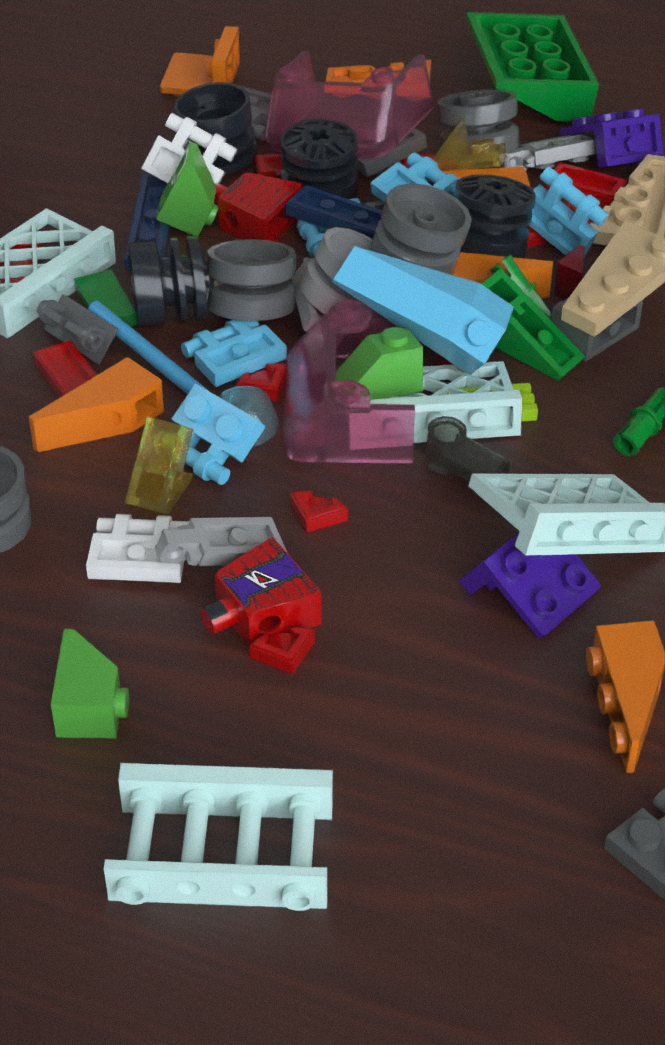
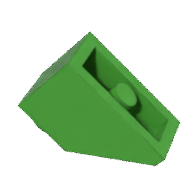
(189, 194)
(386, 364)
(86, 691)

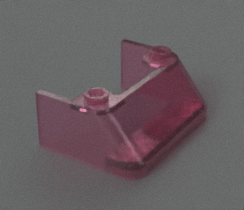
(378, 109)
(335, 418)

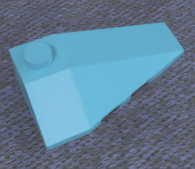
(440, 309)

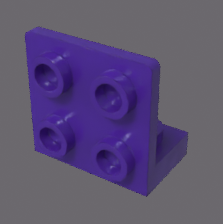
(621, 139)
(537, 586)

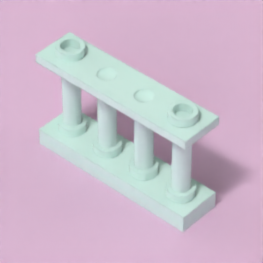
(221, 792)

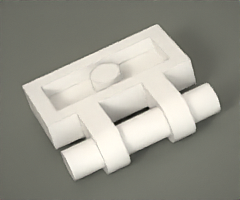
(166, 154)
(126, 550)

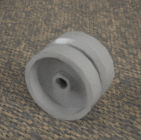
(320, 271)

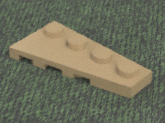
(638, 202)
(617, 280)

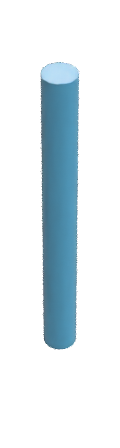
(146, 349)

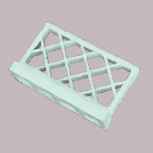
(47, 281)
(482, 412)
(574, 513)

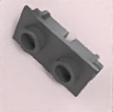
(76, 323)

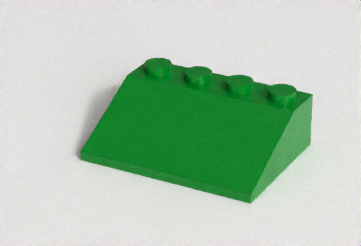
(537, 62)

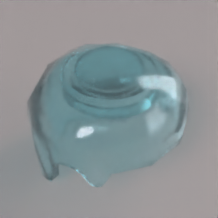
(257, 404)

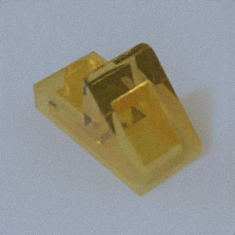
(458, 155)
(159, 466)

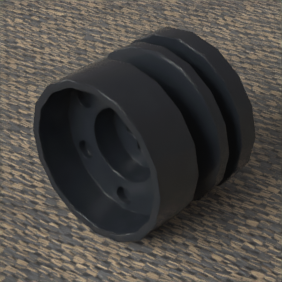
(224, 111)
(321, 156)
(498, 213)
(168, 281)

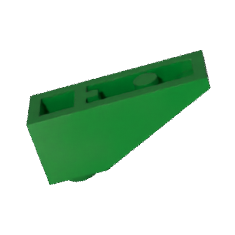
(531, 334)

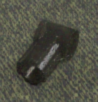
(451, 451)

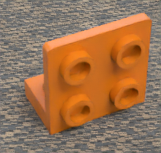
(197, 69)

